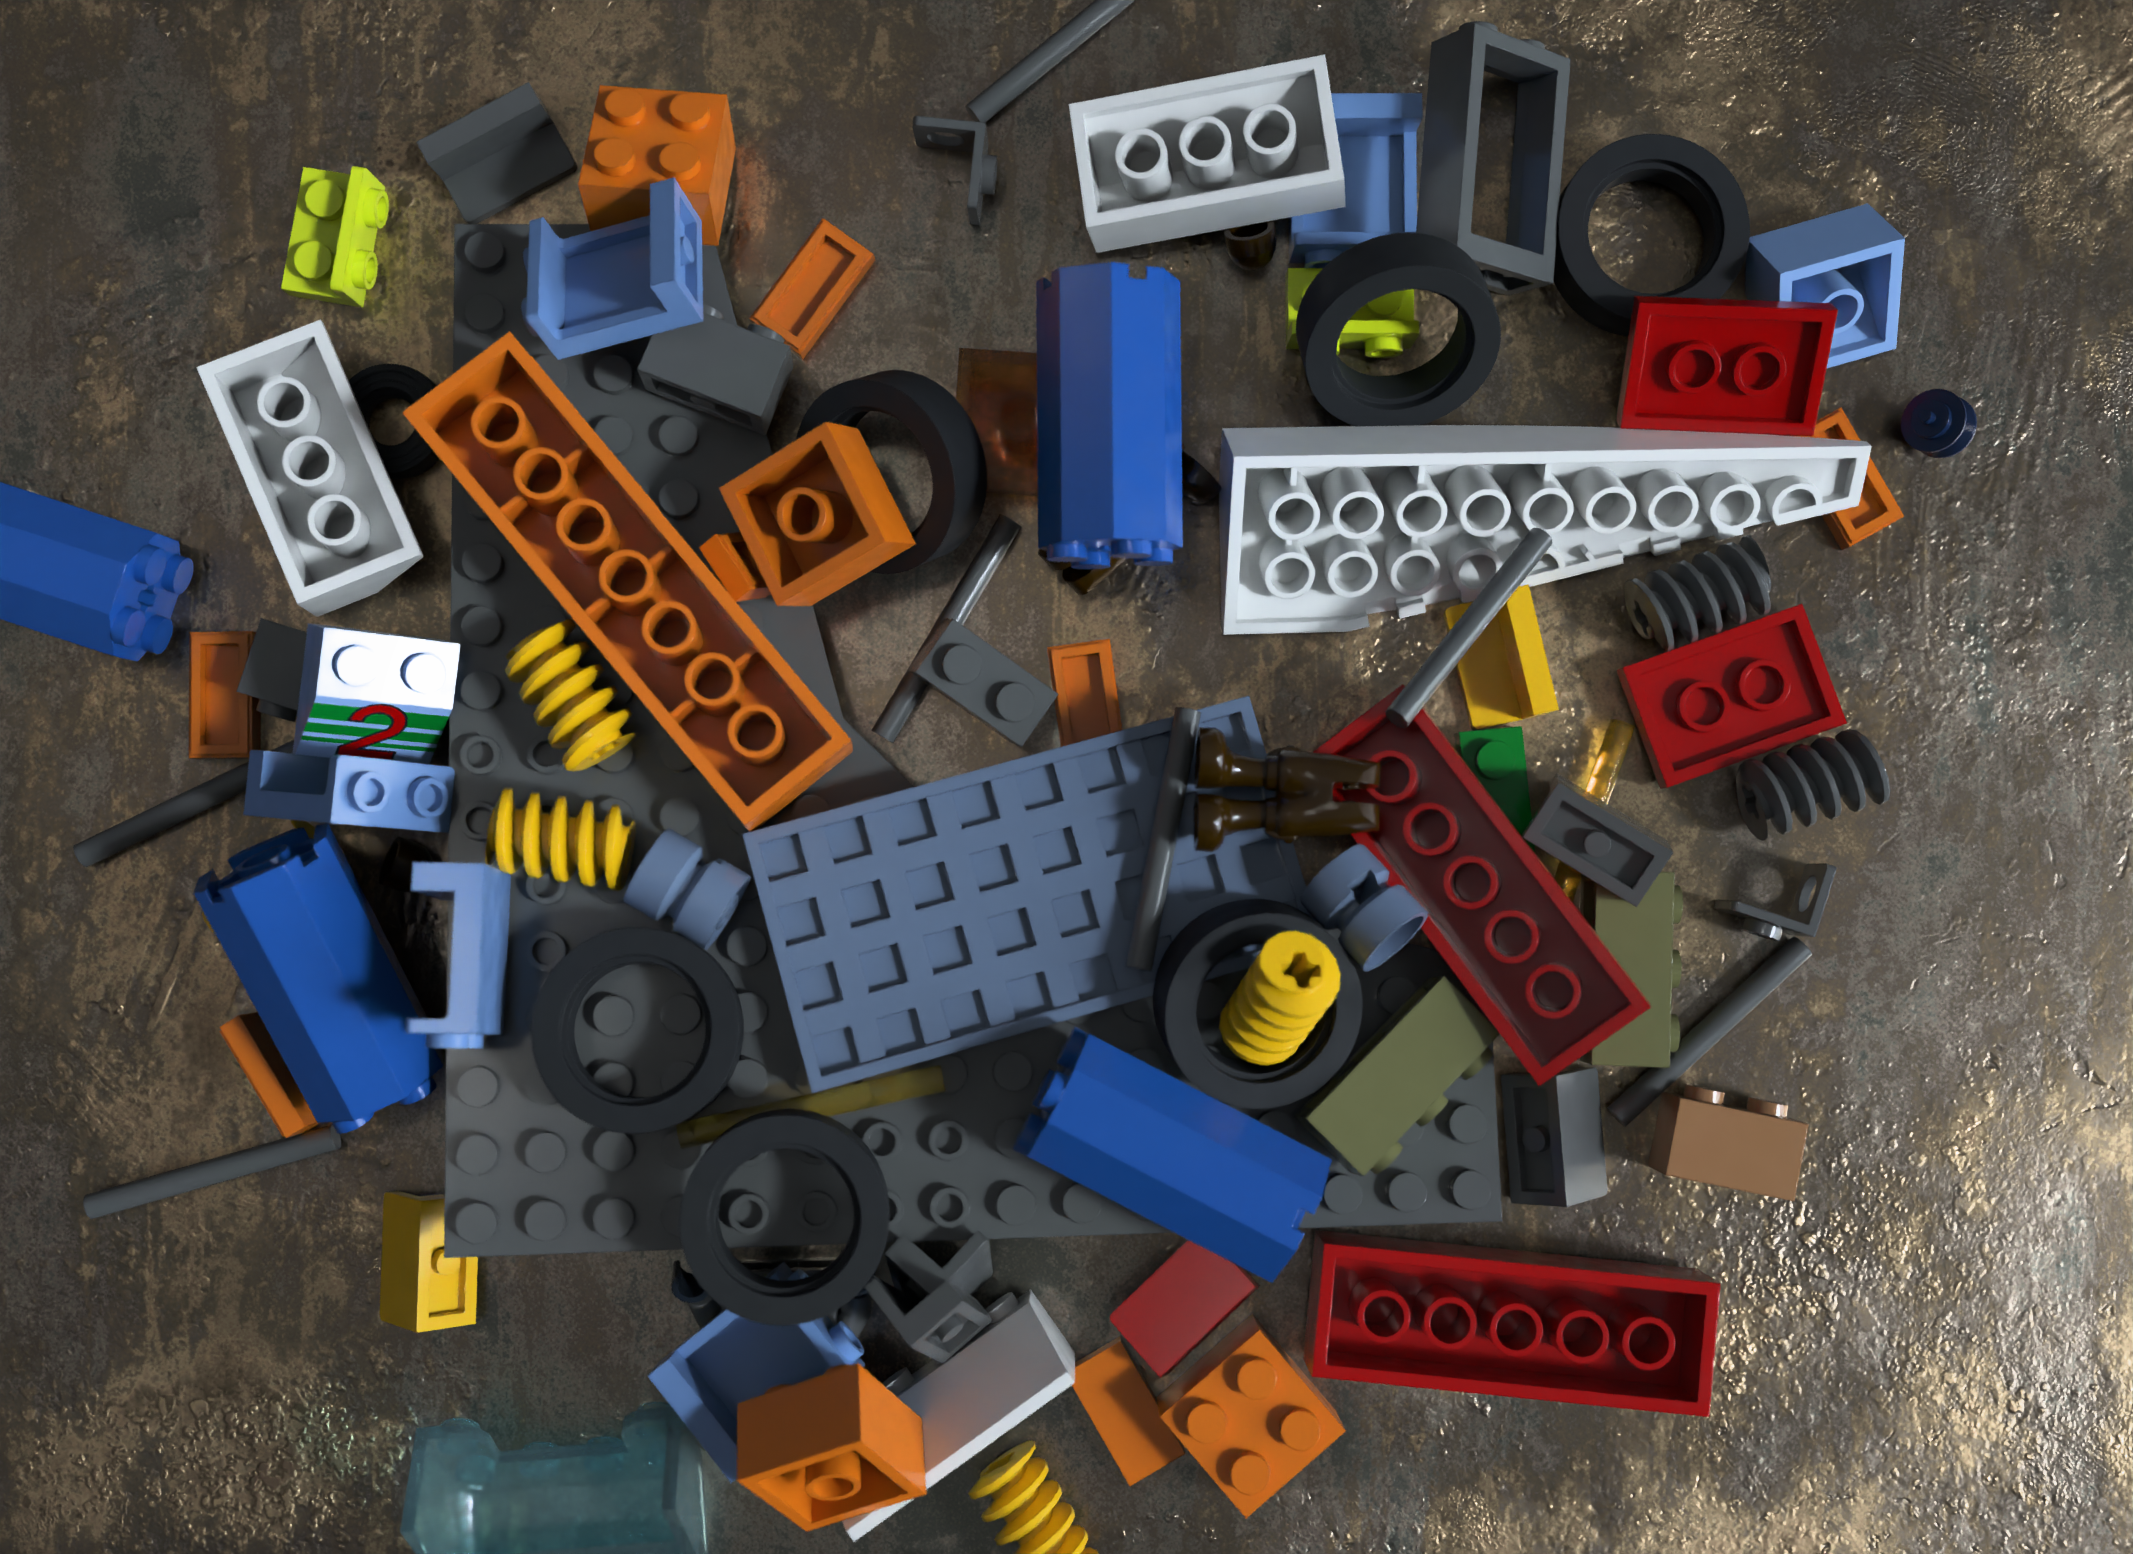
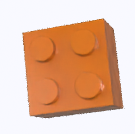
(652, 137)
(817, 515)
(1249, 1415)
(830, 1447)

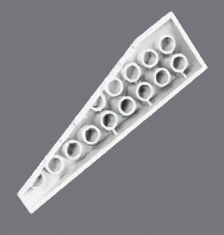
(1427, 514)

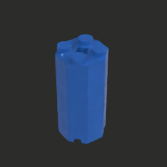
(1109, 416)
(87, 576)
(321, 976)
(1174, 1155)

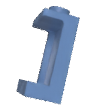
(1379, 177)
(617, 278)
(349, 791)
(477, 951)
(741, 1360)

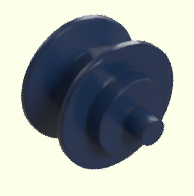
(1938, 423)

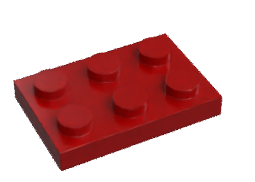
(1725, 365)
(1731, 696)

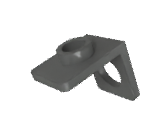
(970, 138)
(1802, 919)

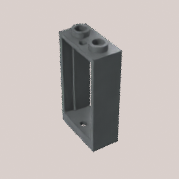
(1537, 160)

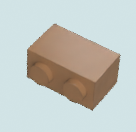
(1728, 1144)

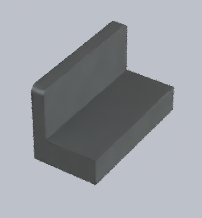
(498, 154)
(1598, 840)
(1554, 1138)
(919, 1275)
(938, 1323)

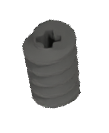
(1699, 592)
(1810, 778)

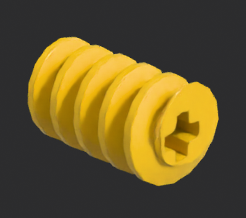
(567, 696)
(560, 840)
(1280, 998)
(1029, 1505)

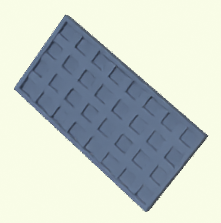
(995, 898)

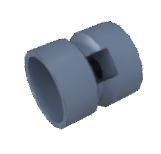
(683, 886)
(1368, 912)

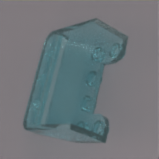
(556, 1498)

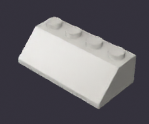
(1208, 154)
(312, 468)
(981, 1390)

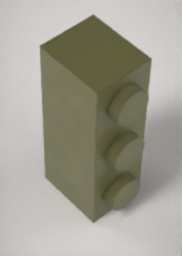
(1644, 947)
(1399, 1077)

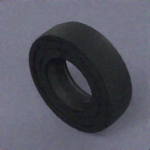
(401, 382)

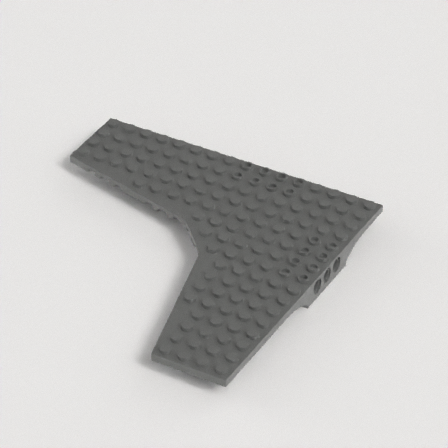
(545, 1182)

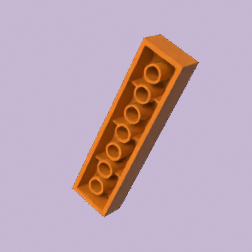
(630, 581)

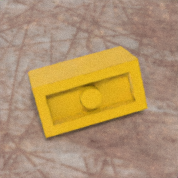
(1506, 668)
(417, 1283)

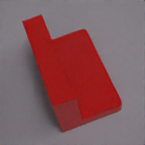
(1181, 1305)

